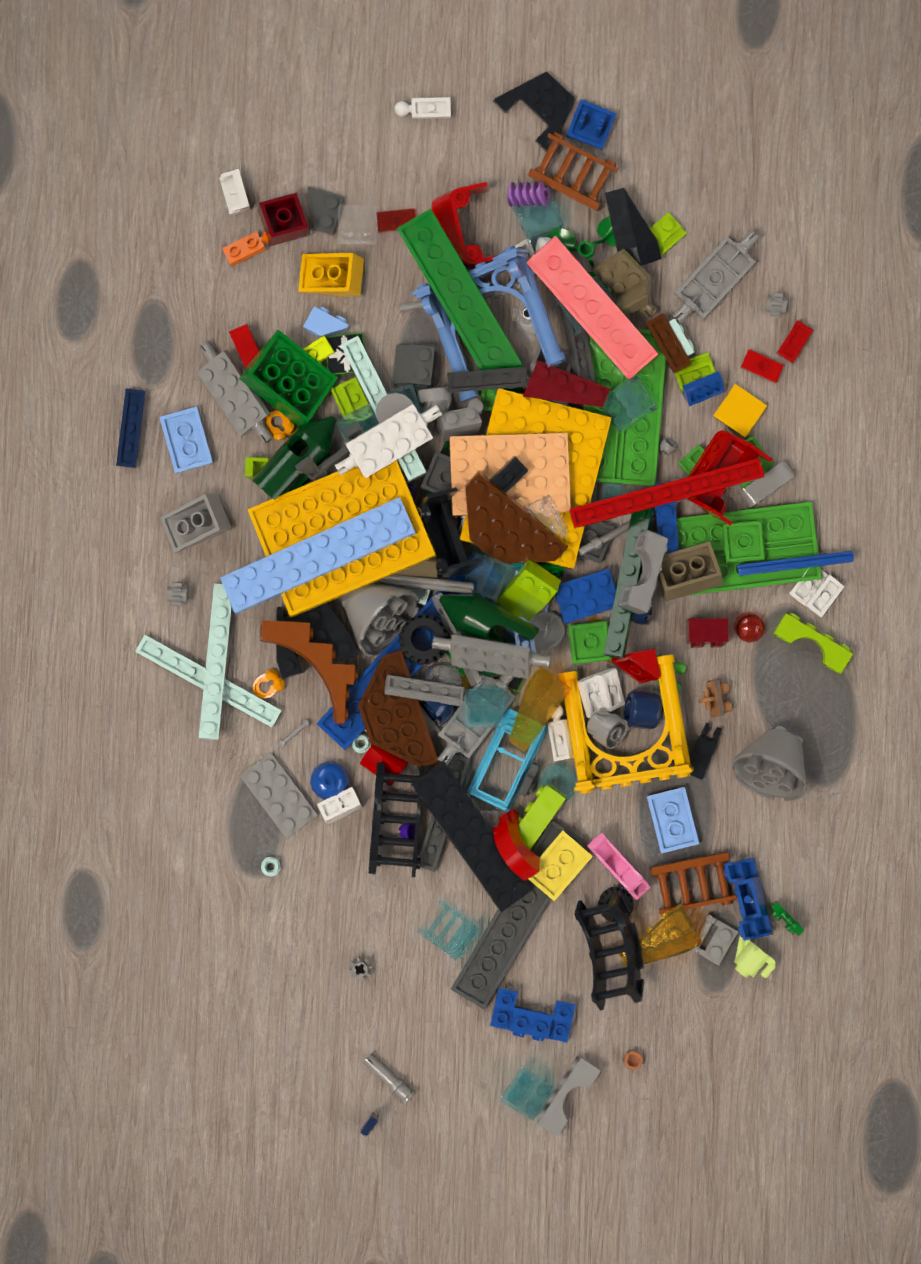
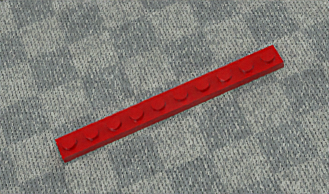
(666, 493)

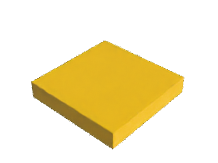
(740, 410)

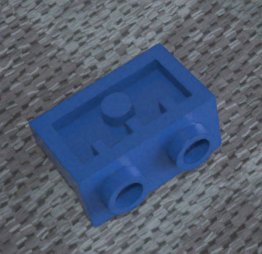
(703, 388)

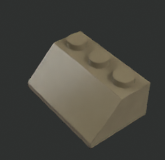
(689, 571)

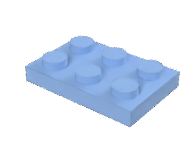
(186, 440)
(672, 820)

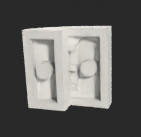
(816, 594)
(601, 692)

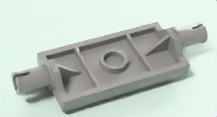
(715, 277)
(233, 396)
(491, 656)
(468, 740)

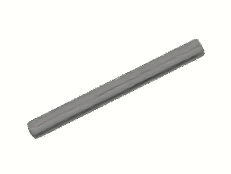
(428, 583)

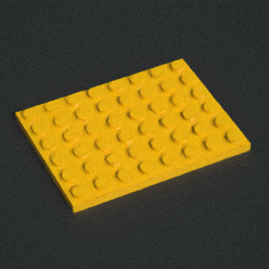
(586, 441)
(328, 504)

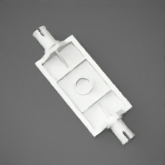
(388, 440)

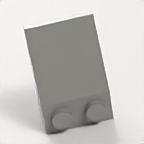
(195, 522)

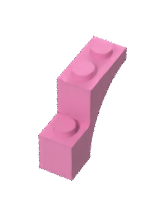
(618, 866)

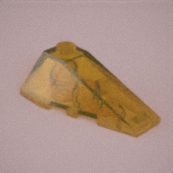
(540, 700)
(668, 938)

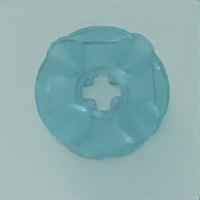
(562, 772)

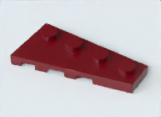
(562, 386)

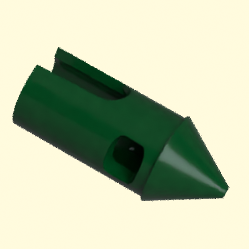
(311, 440)
(478, 616)

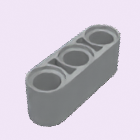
(771, 482)

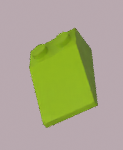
(529, 590)

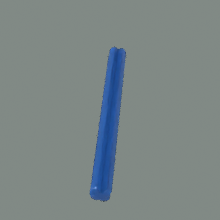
(795, 563)

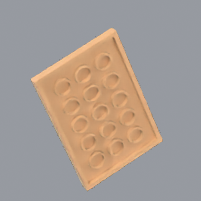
(540, 453)

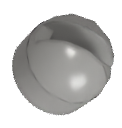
(668, 445)

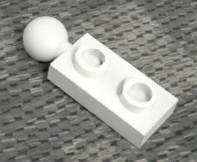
(425, 108)
(560, 736)

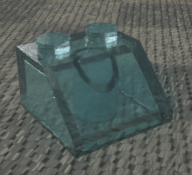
(538, 220)

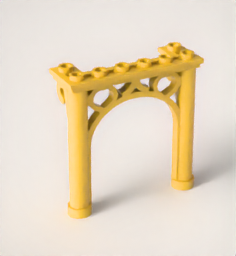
(673, 724)

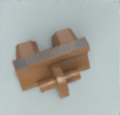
(713, 698)

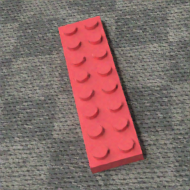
(592, 307)

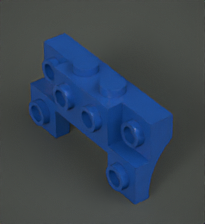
(750, 897)
(532, 1022)

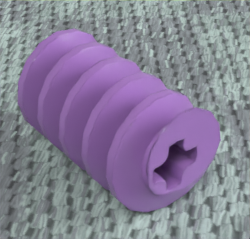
(528, 195)

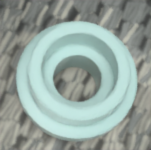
(365, 748)
(266, 871)

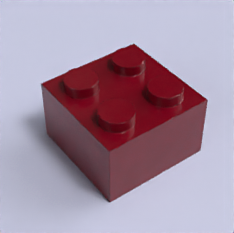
(283, 219)
(707, 631)

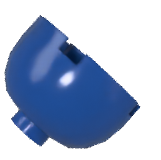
(329, 780)

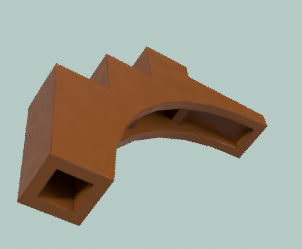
(319, 655)

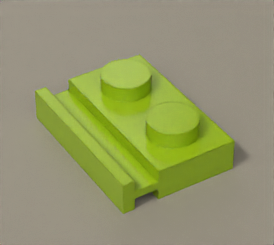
(667, 232)
(700, 368)
(349, 396)

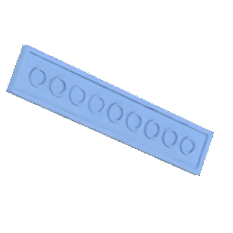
(317, 555)

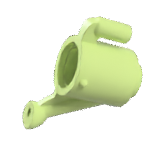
(751, 959)

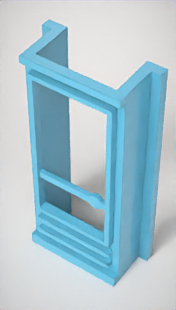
(509, 718)

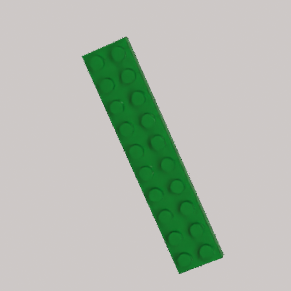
(458, 293)

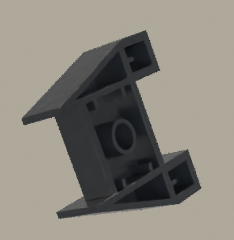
(326, 630)

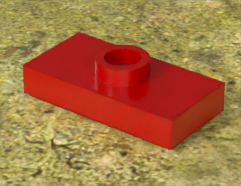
(794, 341)
(762, 366)

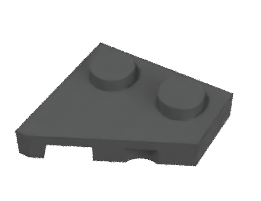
(324, 210)

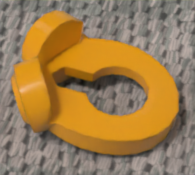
(277, 433)
(278, 684)

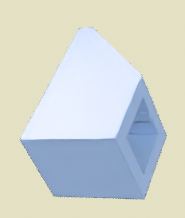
(323, 324)

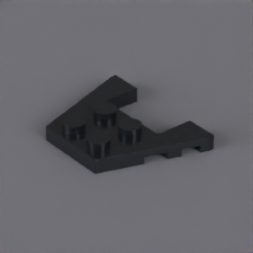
(545, 98)

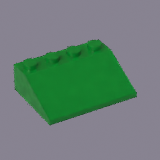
(288, 378)

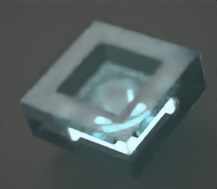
(611, 490)

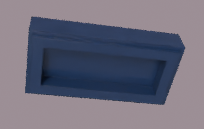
(369, 1124)

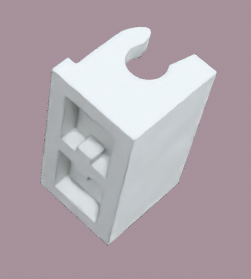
(234, 192)
(339, 806)

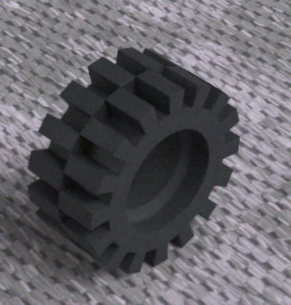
(606, 896)

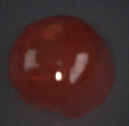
(749, 627)

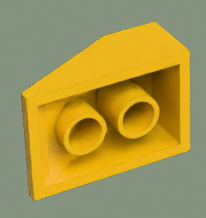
(331, 274)

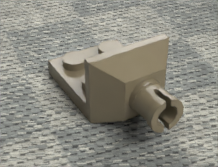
(627, 282)

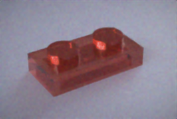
(391, 220)

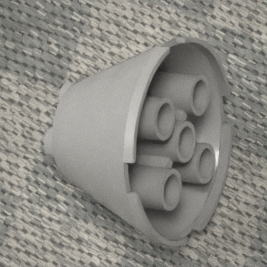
(379, 614)
(773, 766)

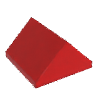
(639, 665)
(392, 763)

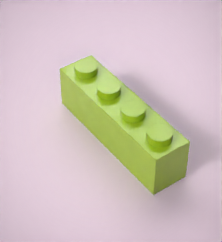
(539, 813)

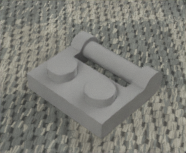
(719, 941)

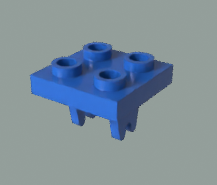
(591, 124)

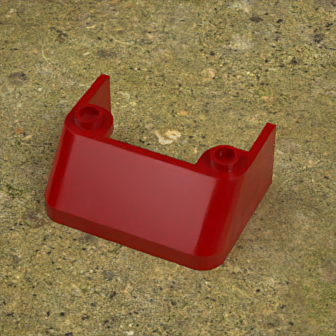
(445, 210)
(721, 452)

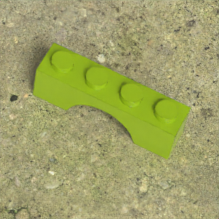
(834, 655)

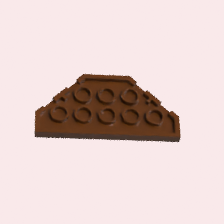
(505, 527)
(395, 721)

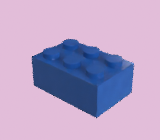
(586, 596)

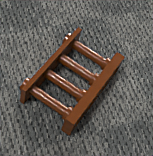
(574, 190)
(699, 865)

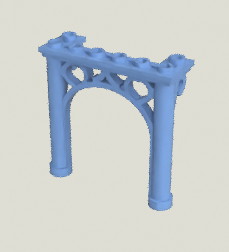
(519, 269)

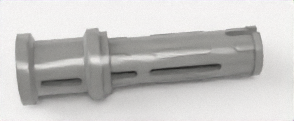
(396, 1085)

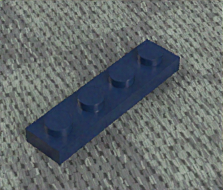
(130, 428)

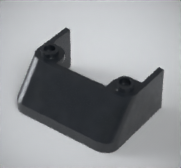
(444, 535)

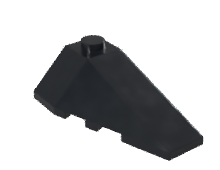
(631, 229)

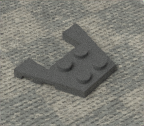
(328, 467)

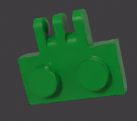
(792, 925)

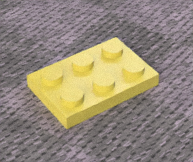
(560, 865)

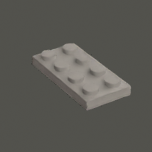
(278, 795)

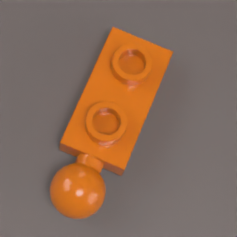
(245, 248)

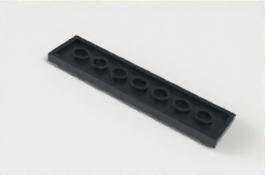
(470, 835)

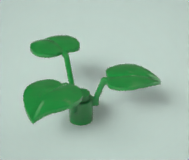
(586, 248)

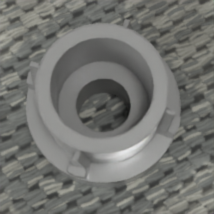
(435, 396)
(607, 728)

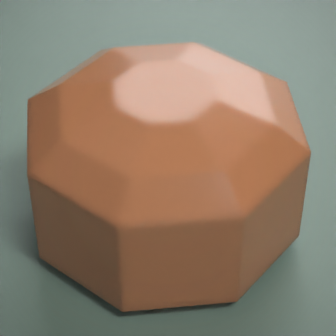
(633, 1060)

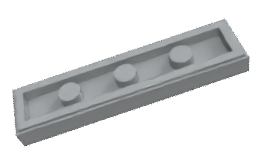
(424, 690)

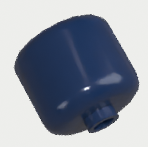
(643, 709)

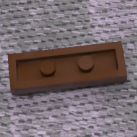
(668, 343)

